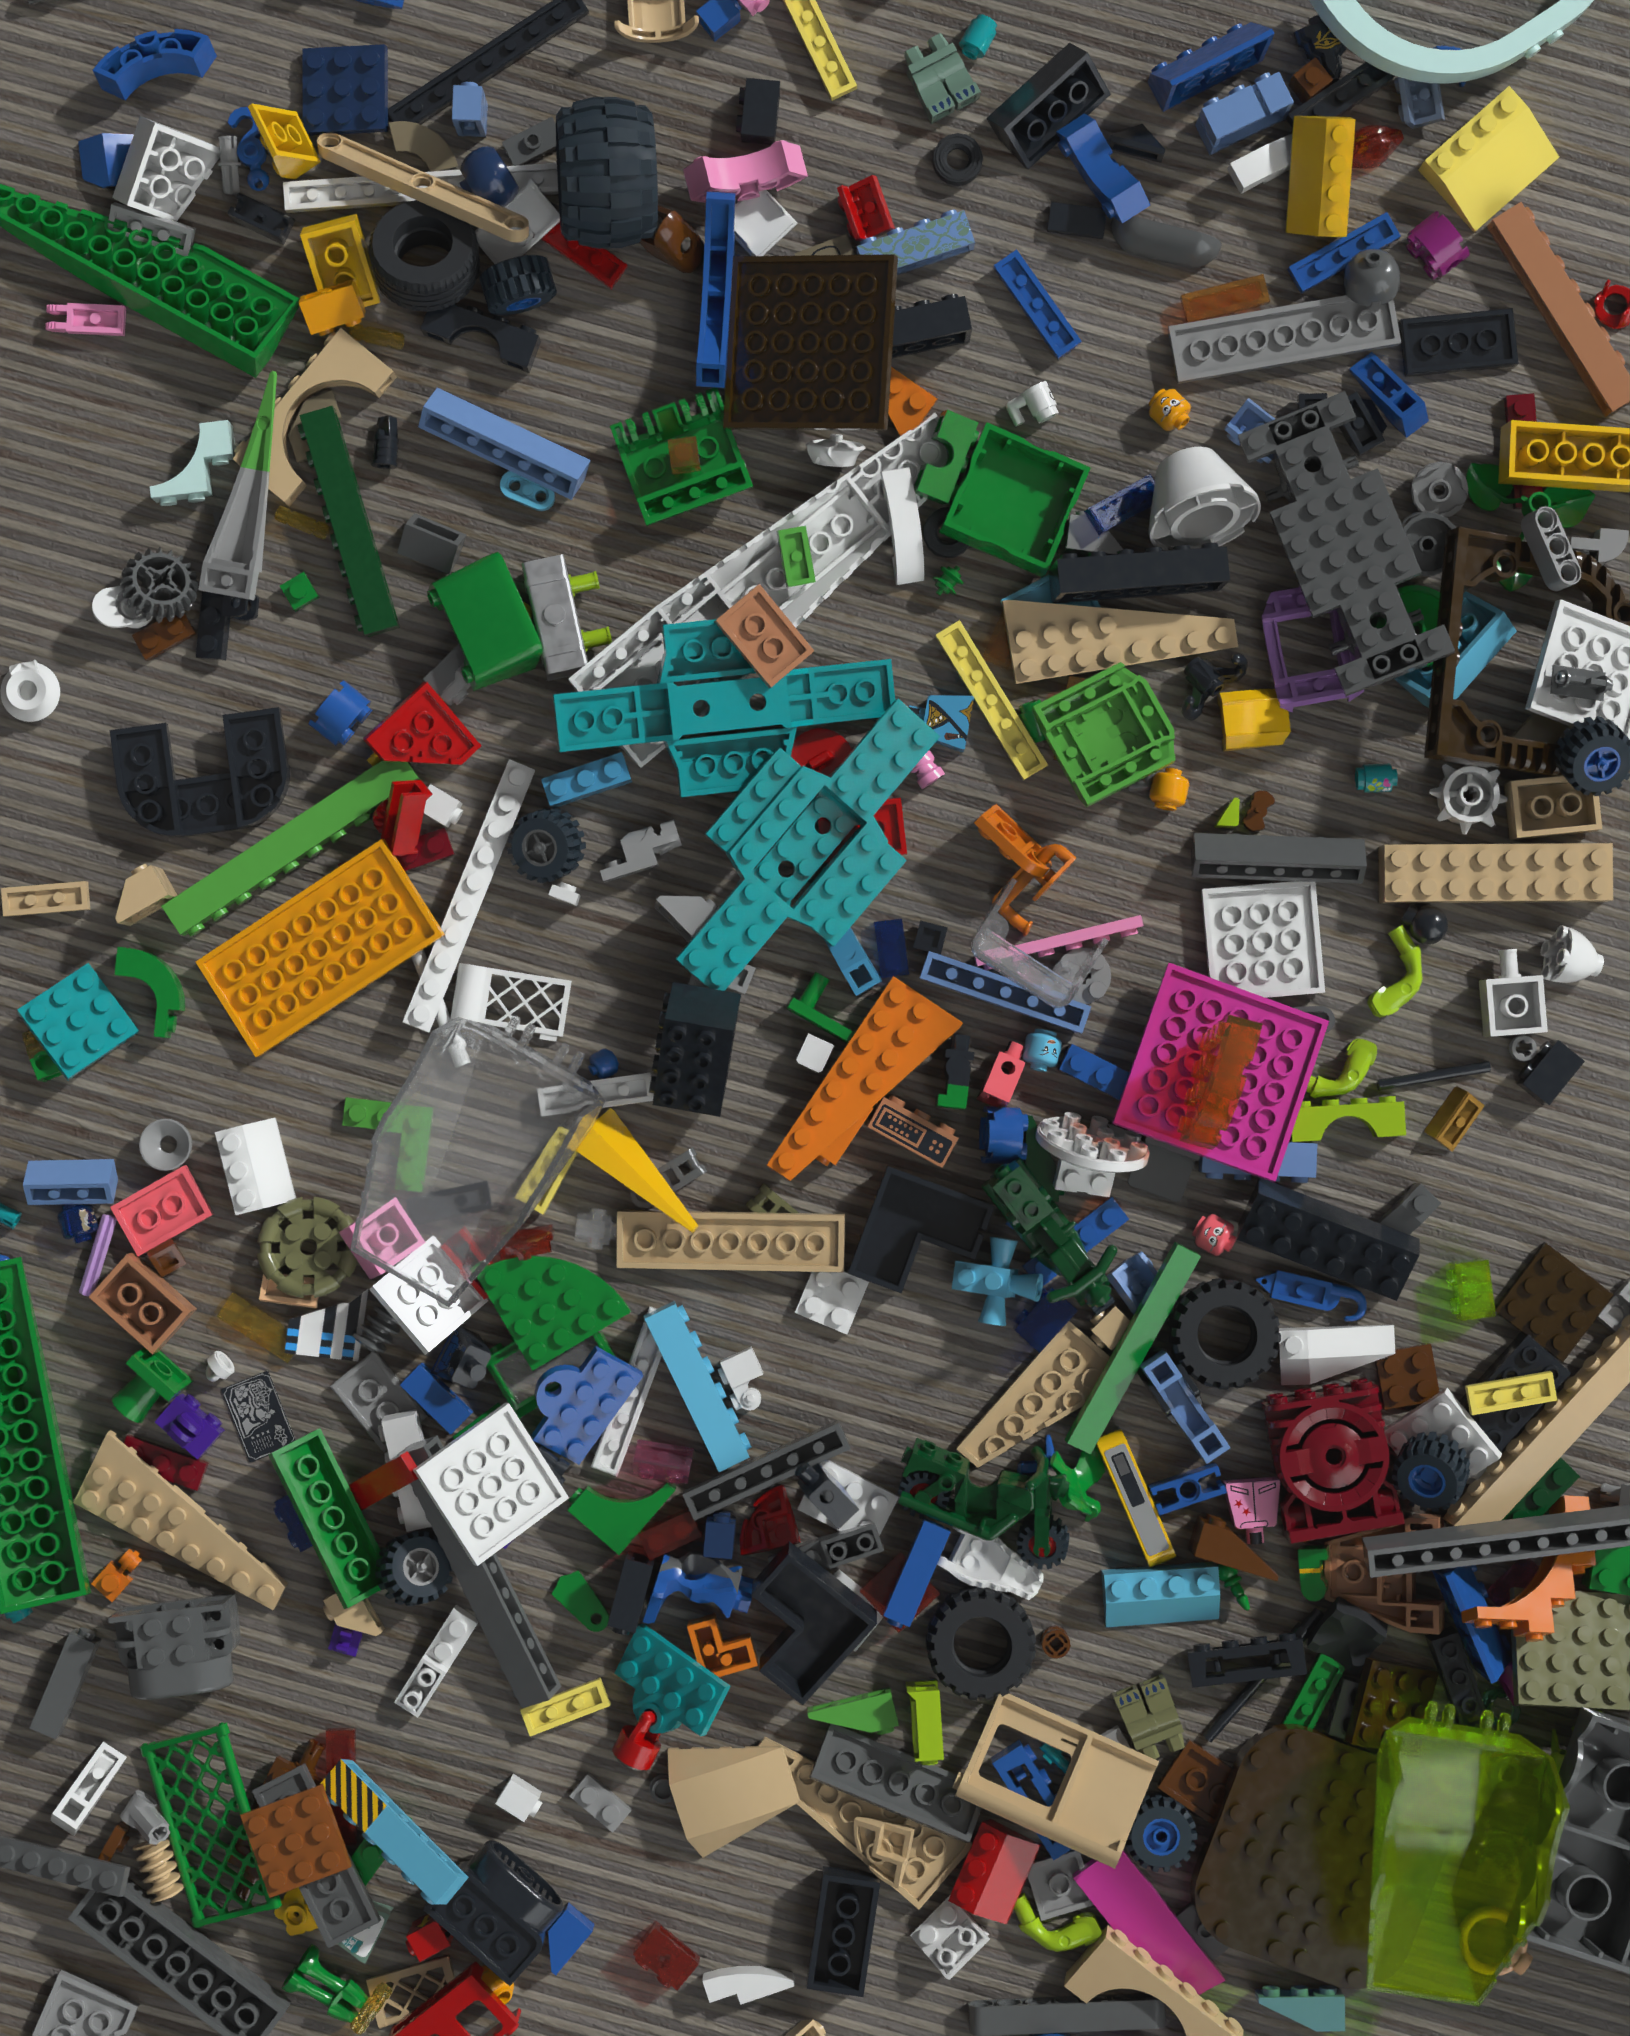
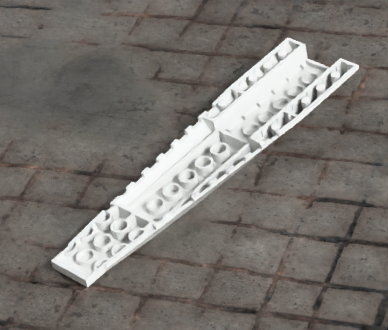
(842, 531)

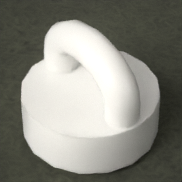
(220, 1365)

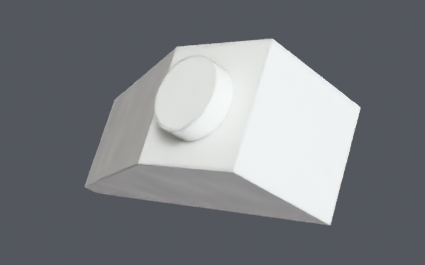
(88, 1789)

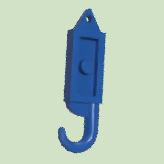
(1311, 1292)

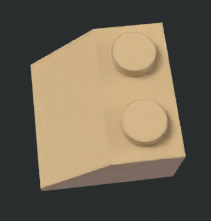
(143, 894)

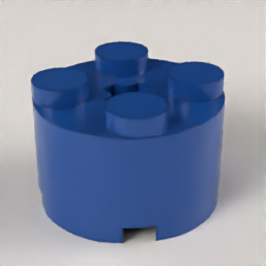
(340, 714)
(1002, 1134)

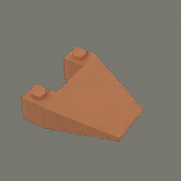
(1384, 1597)

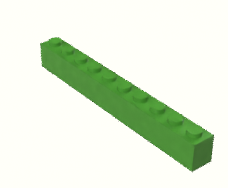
(285, 847)

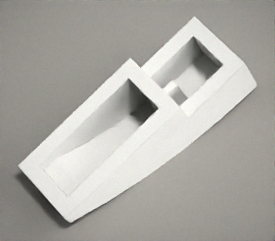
(1261, 164)
(746, 1982)

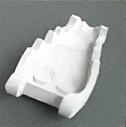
(991, 1566)

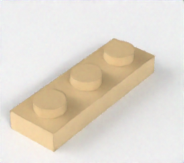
(45, 898)

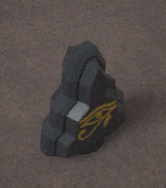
(1322, 44)

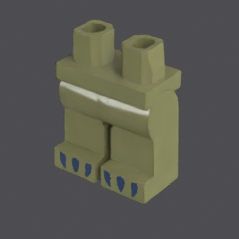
(1153, 1725)

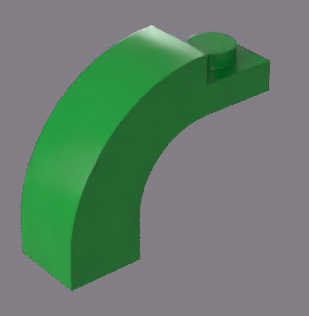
(162, 981)

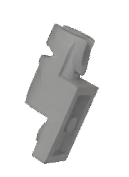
(640, 851)

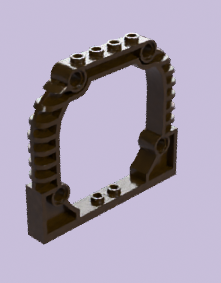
(1451, 727)

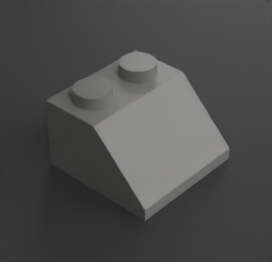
(685, 913)

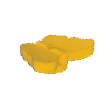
(296, 1924)

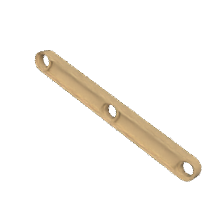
(438, 194)

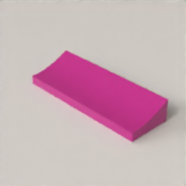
(1141, 1913)

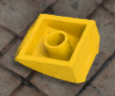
(1252, 719)

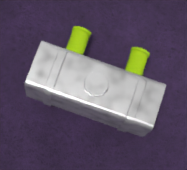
(556, 616)

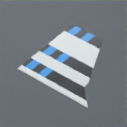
(328, 1331)

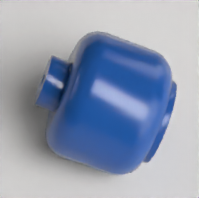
(603, 1064)

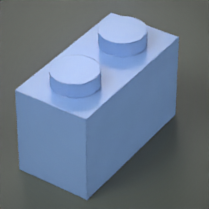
(469, 110)

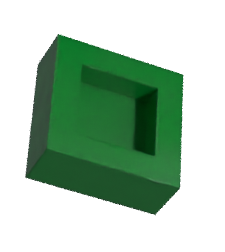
(299, 591)

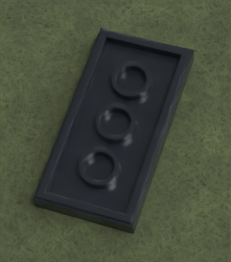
(1458, 342)

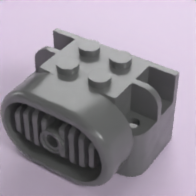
(178, 1645)

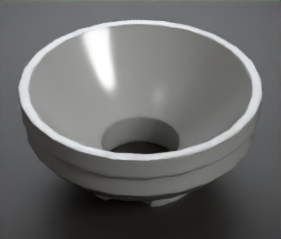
(151, 1147)

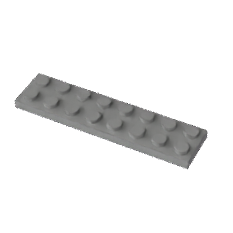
(1280, 337)

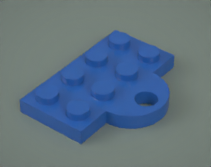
(582, 1403)

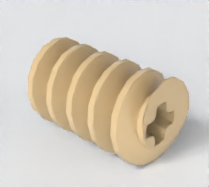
(159, 1870)

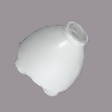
(1569, 957)

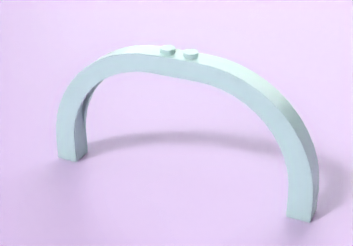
(1429, 65)

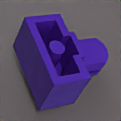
(190, 1425)

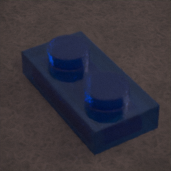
(891, 948)

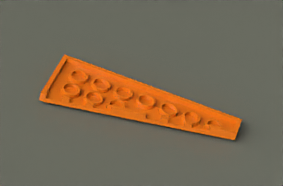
(882, 1052)

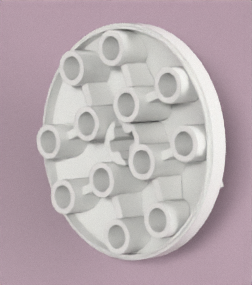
(1090, 1155)

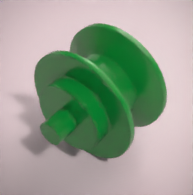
(948, 580)

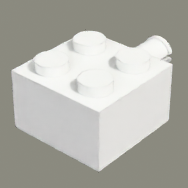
(1512, 1002)

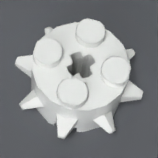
(1454, 805)

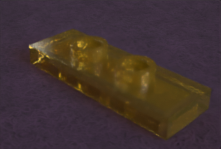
(256, 1325)

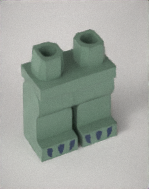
(940, 79)

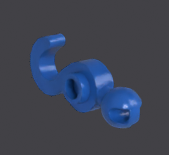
(250, 150)

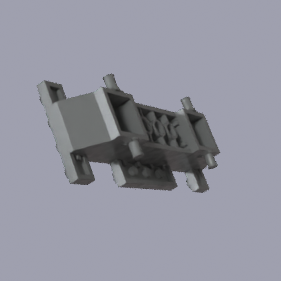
(1345, 544)

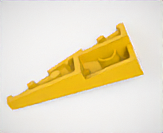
(619, 1154)

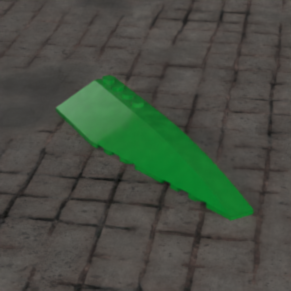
(38, 1520)

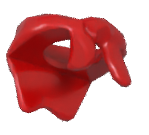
(1612, 321)

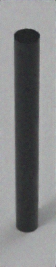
(1433, 1075)

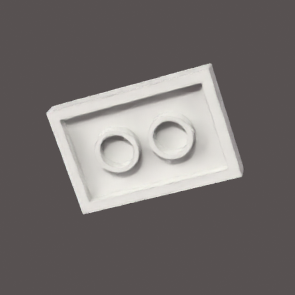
(872, 1500)

